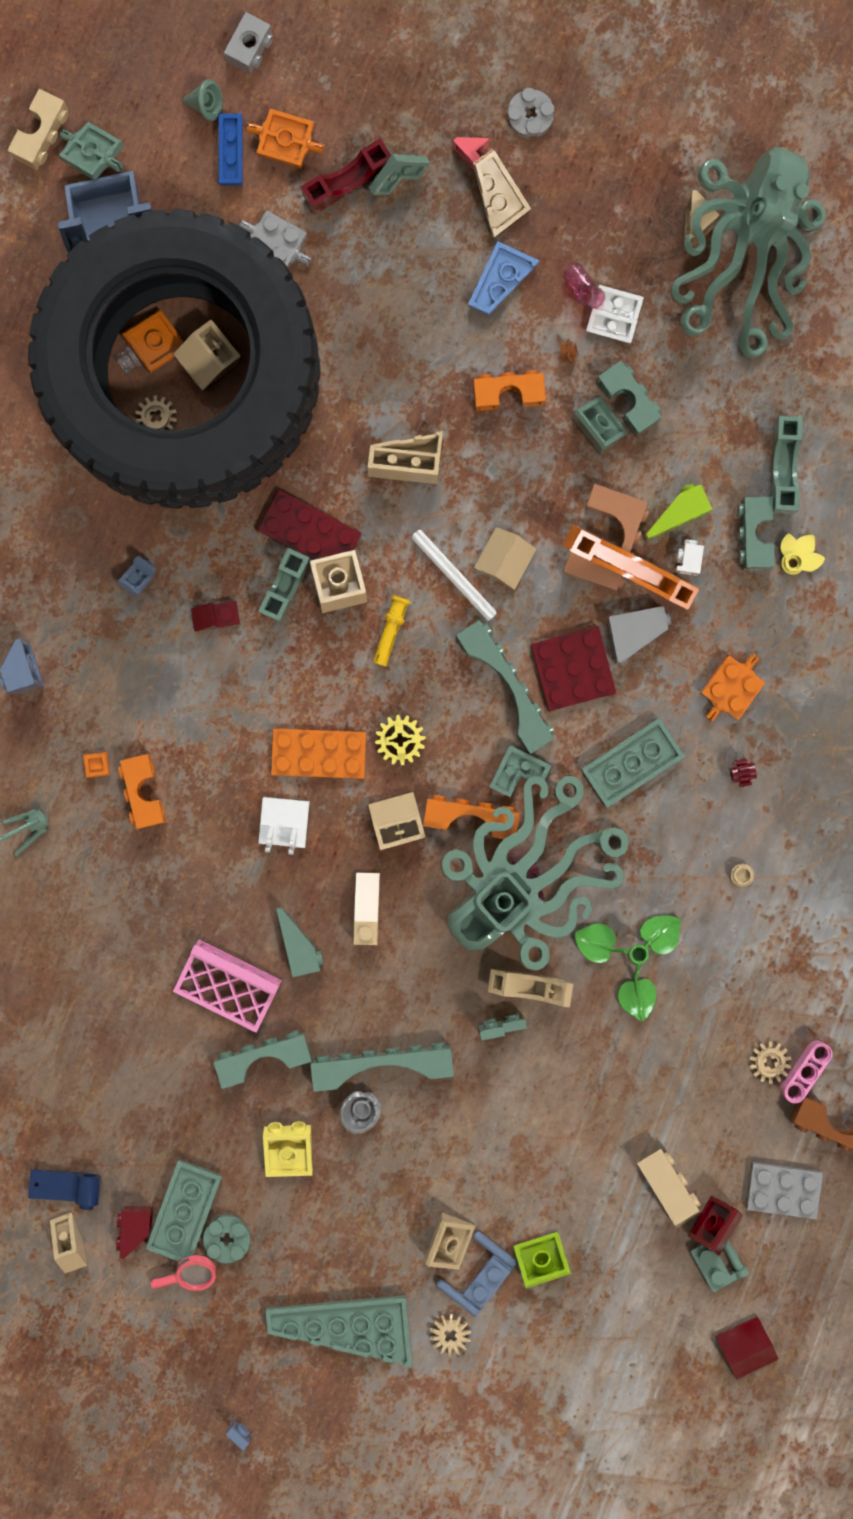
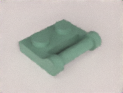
(714, 1268)

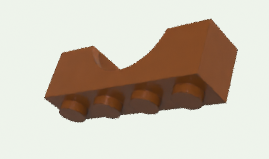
(812, 1116)

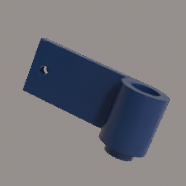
(66, 1186)

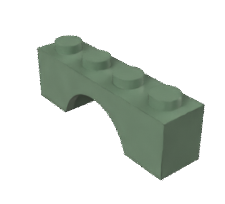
(784, 482)
(292, 1050)

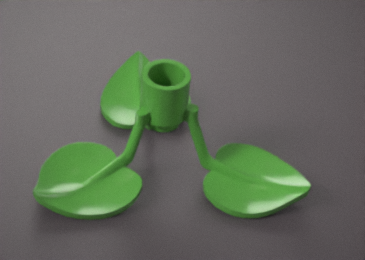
(659, 933)

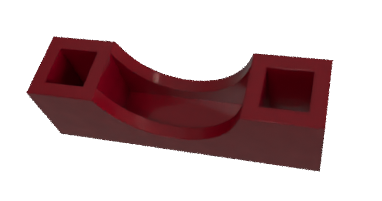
(330, 188)

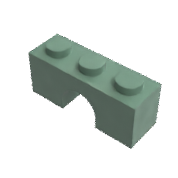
(620, 381)
(754, 553)
(285, 586)

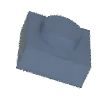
(239, 1434)

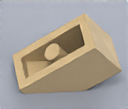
(67, 1243)

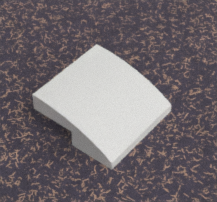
(617, 315)

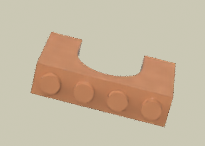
(628, 514)

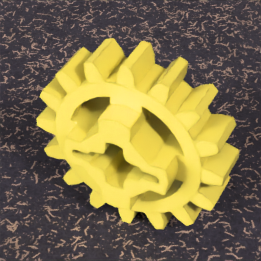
(384, 741)

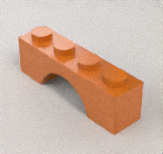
(441, 813)

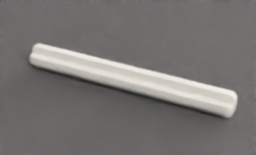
(454, 575)

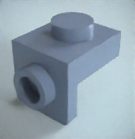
(137, 576)

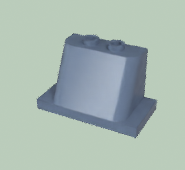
(99, 204)

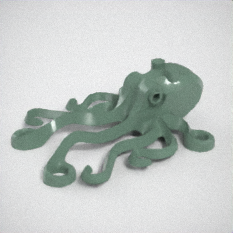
(763, 213)
(509, 900)

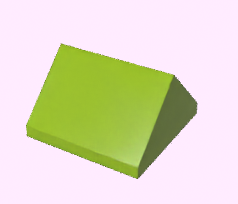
(542, 1260)

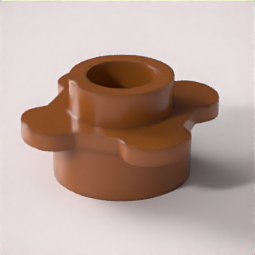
(568, 351)

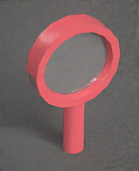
(192, 1273)

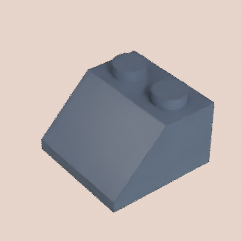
(20, 669)

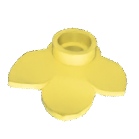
(800, 551)

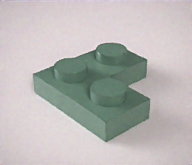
(398, 168)
(517, 764)
(493, 1029)

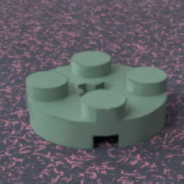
(218, 1249)

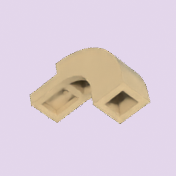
(530, 986)

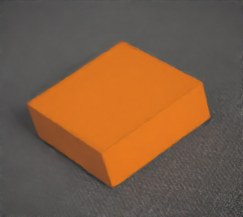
(96, 765)

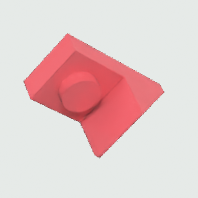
(470, 148)

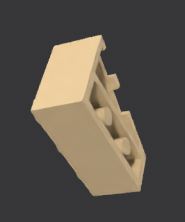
(670, 1187)

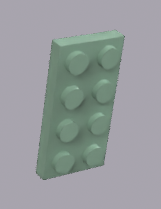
(632, 762)
(184, 1211)

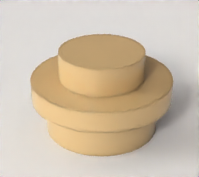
(742, 875)

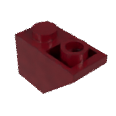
(135, 1228)

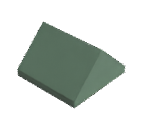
(599, 425)

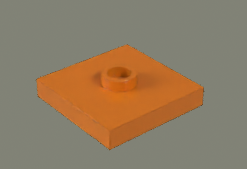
(153, 341)

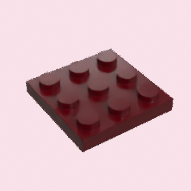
(573, 668)

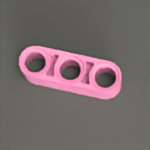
(805, 1083)

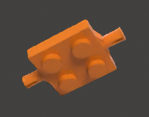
(285, 138)
(732, 687)

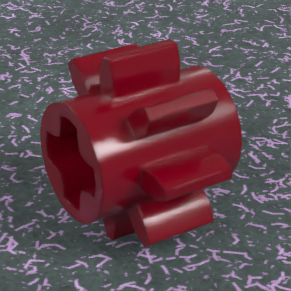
(743, 772)

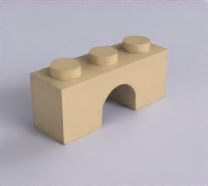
(33, 148)

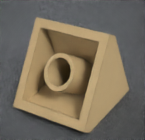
(707, 222)
(505, 557)
(449, 1242)

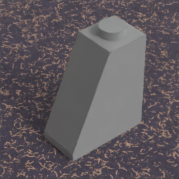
(635, 630)

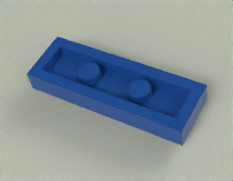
(230, 150)

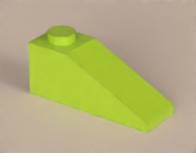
(686, 507)

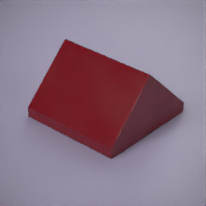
(715, 1225)
(747, 1347)

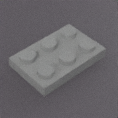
(784, 1190)

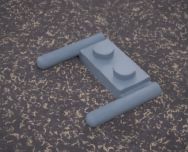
(486, 1280)

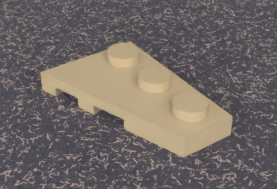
(499, 193)

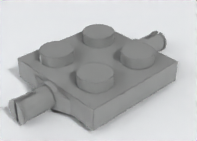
(280, 237)

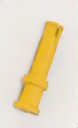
(394, 620)

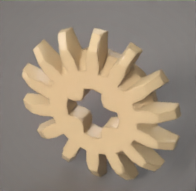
(156, 406)
(779, 1065)
(459, 1334)

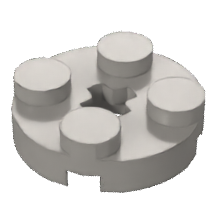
(530, 100)

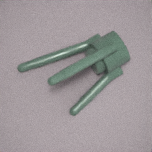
(36, 821)

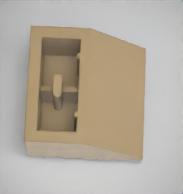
(207, 355)
(396, 821)

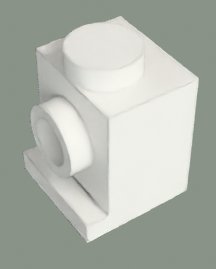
(689, 558)

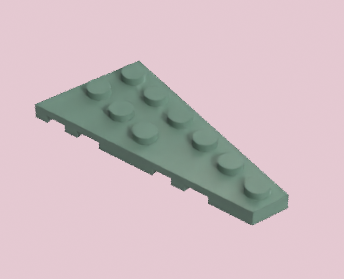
(352, 1326)

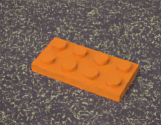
(318, 753)

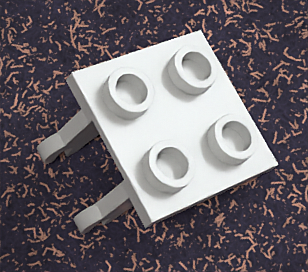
(283, 823)

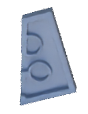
(500, 277)

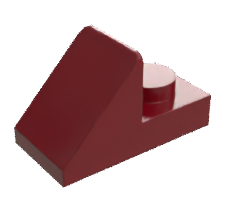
(215, 616)

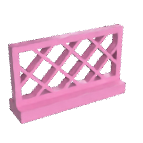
(231, 966)

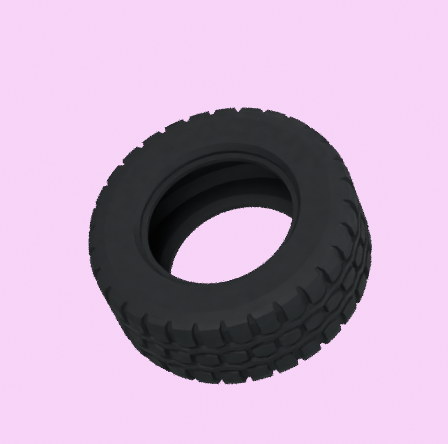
(155, 261)

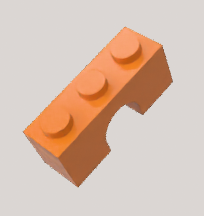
(528, 386)
(135, 772)

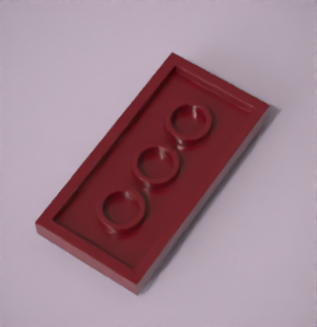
(306, 528)

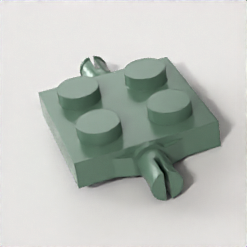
(91, 150)

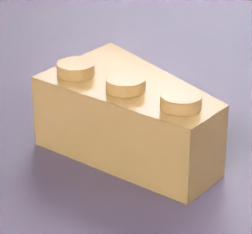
(407, 459)

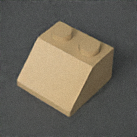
(338, 581)

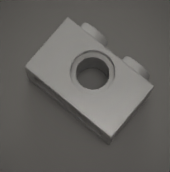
(248, 30)

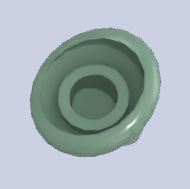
(206, 100)

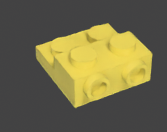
(288, 1150)

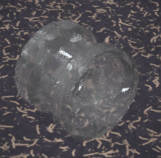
(127, 360)

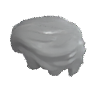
(360, 1112)

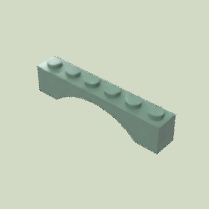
(480, 646)
(333, 1072)

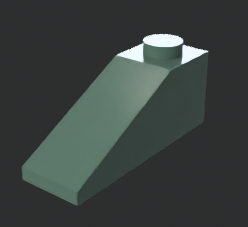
(300, 949)

